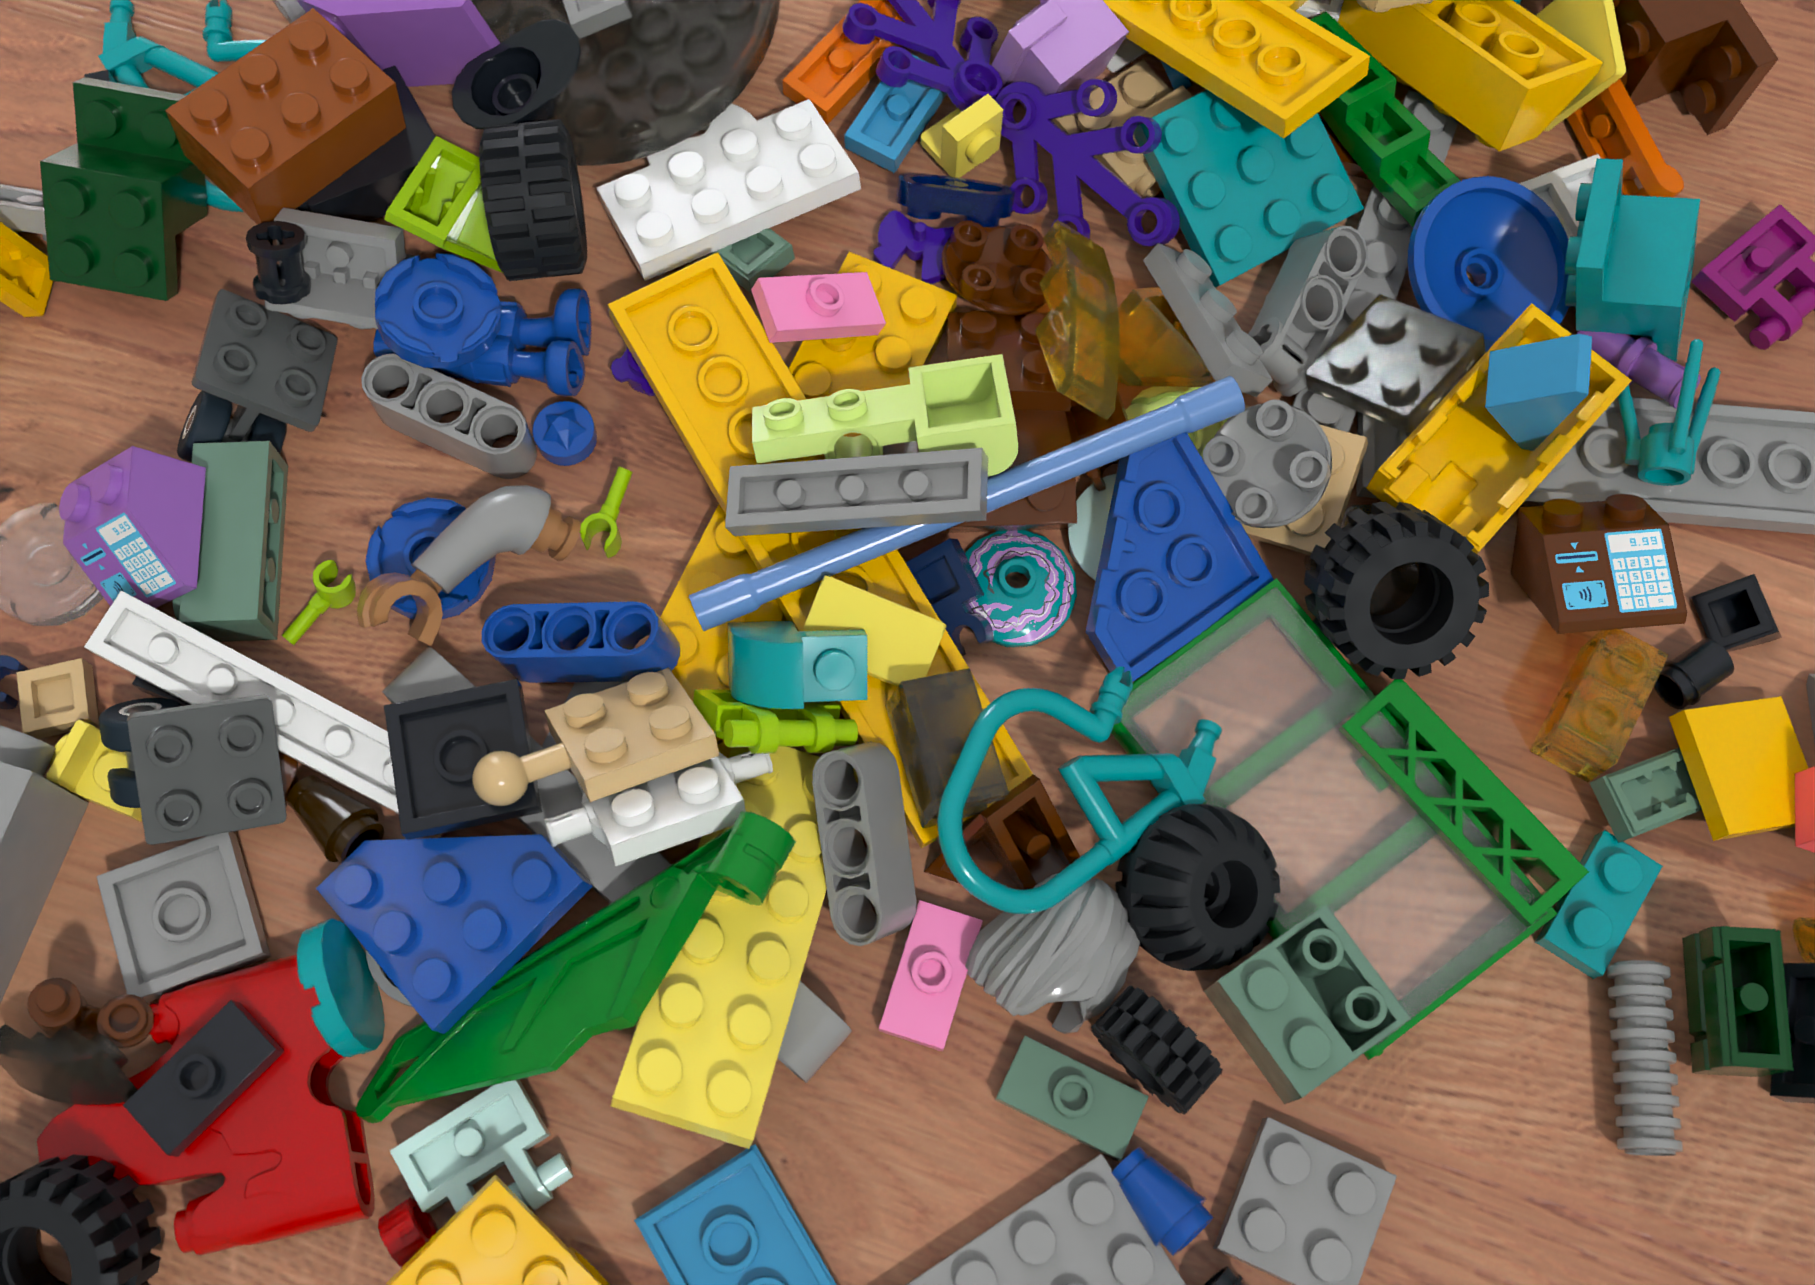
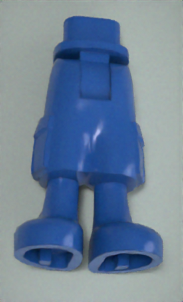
(563, 334)

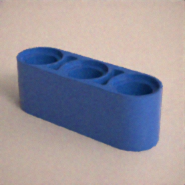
(557, 629)

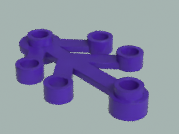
(960, 79)
(1075, 158)

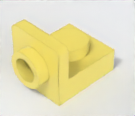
(83, 766)

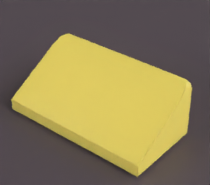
(898, 638)

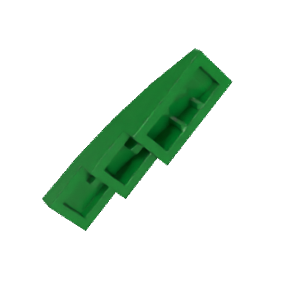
(1385, 136)

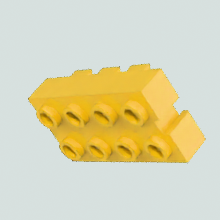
(1465, 462)

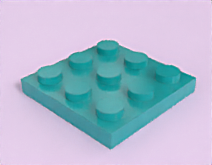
(1242, 185)

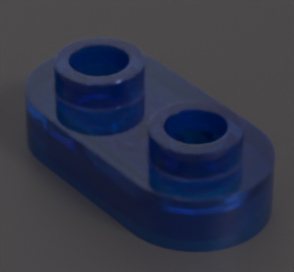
(931, 195)

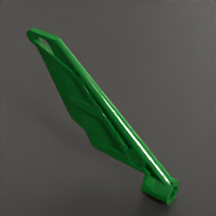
(582, 980)

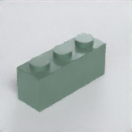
(238, 543)

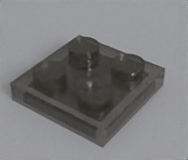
(1395, 362)

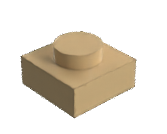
(56, 698)

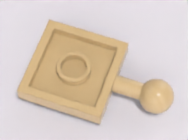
(607, 741)

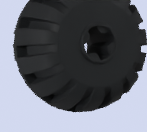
(1199, 887)

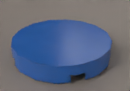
(437, 311)
(404, 540)

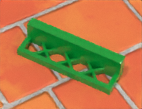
(1473, 789)

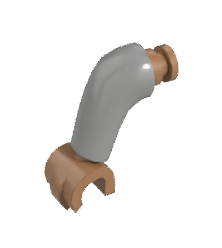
(494, 524)

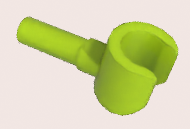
(608, 514)
(323, 599)

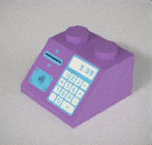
(137, 525)

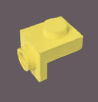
(965, 137)

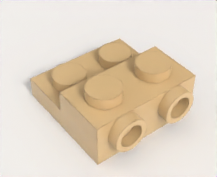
(1138, 94)

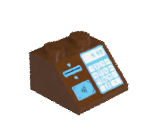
(1598, 564)

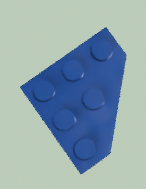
(1167, 558)
(452, 911)

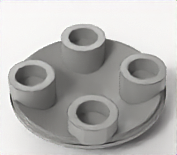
(1270, 463)

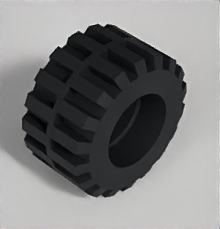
(533, 199)
(1432, 618)
(88, 1215)

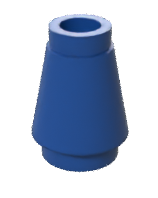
(1162, 1201)

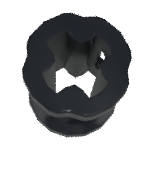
(291, 243)

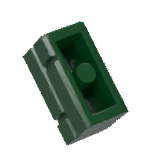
(1737, 1002)

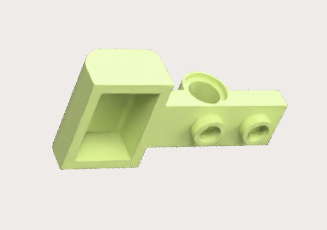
(941, 409)

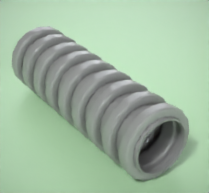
(1644, 1058)

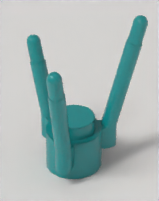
(1670, 449)

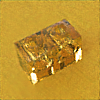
(1599, 703)

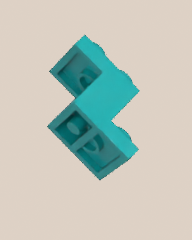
(1631, 260)

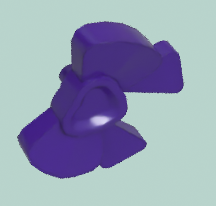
(918, 241)

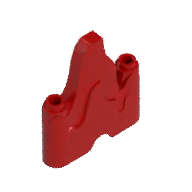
(282, 1145)

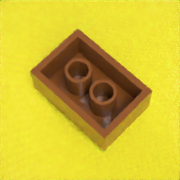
(288, 117)

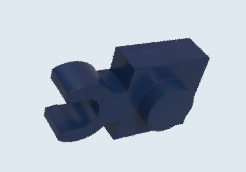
(950, 587)

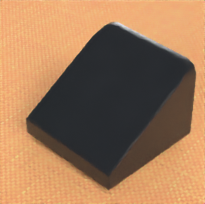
(1737, 614)

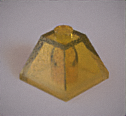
(1156, 345)

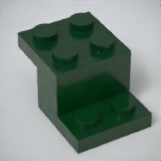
(120, 193)

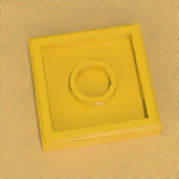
(1741, 764)

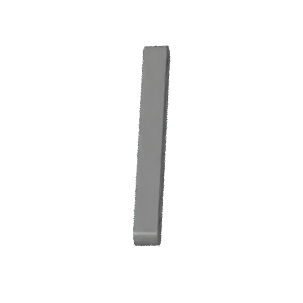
(812, 1028)

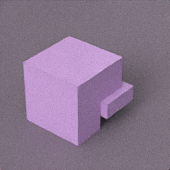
(1060, 45)

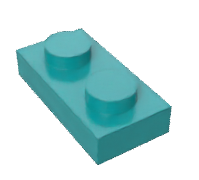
(1600, 906)

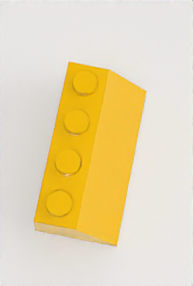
(1478, 62)

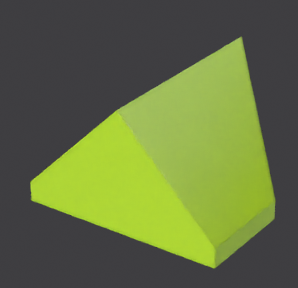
(446, 203)

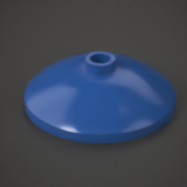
(1503, 240)

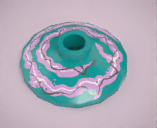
(1027, 613)

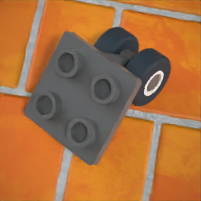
(266, 366)
(196, 765)

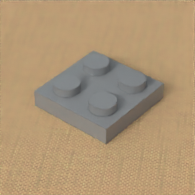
(183, 916)
(1304, 1209)

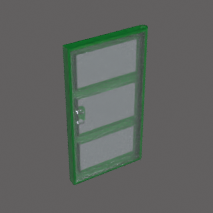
(1322, 805)

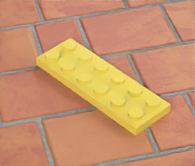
(725, 1003)

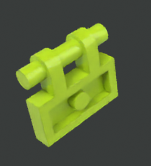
(766, 729)

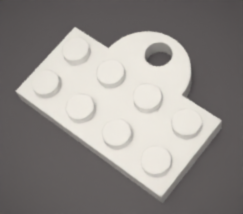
(727, 185)

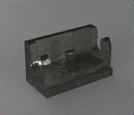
(930, 728)

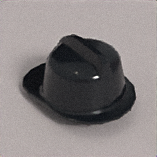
(518, 77)

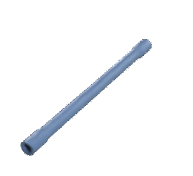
(1184, 415)

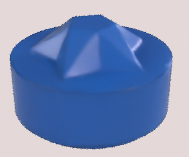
(564, 433)

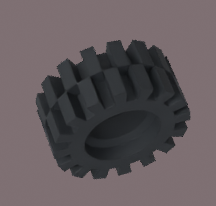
(1157, 1049)

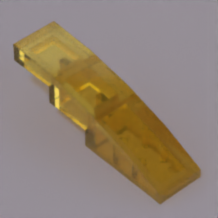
(1083, 321)

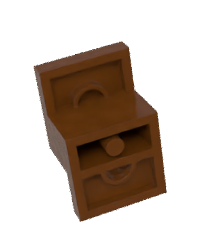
(1696, 48)

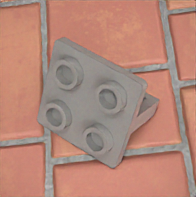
(344, 266)

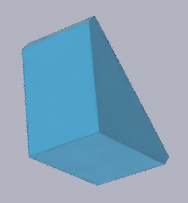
(1538, 386)

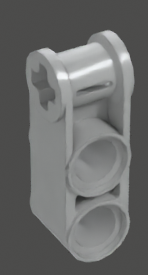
(1308, 303)

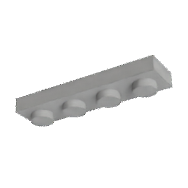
(858, 492)

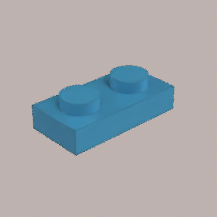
(892, 122)

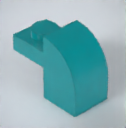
(786, 667)

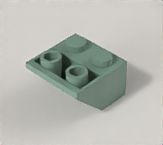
(1307, 1005)

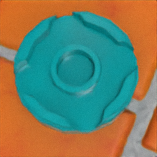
(349, 997)

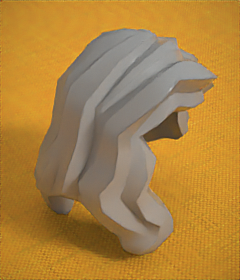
(1058, 955)

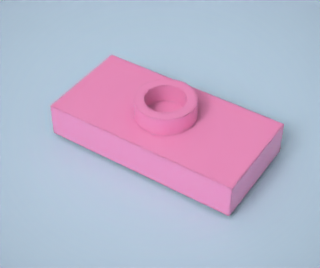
(818, 306)
(930, 976)

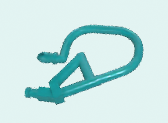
(131, 56)
(1175, 778)

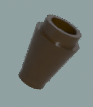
(333, 817)

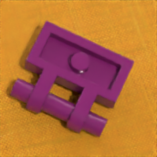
(1754, 266)

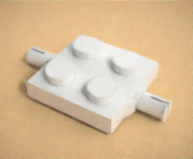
(663, 809)

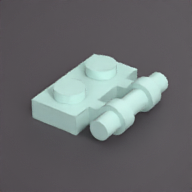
(476, 1141)

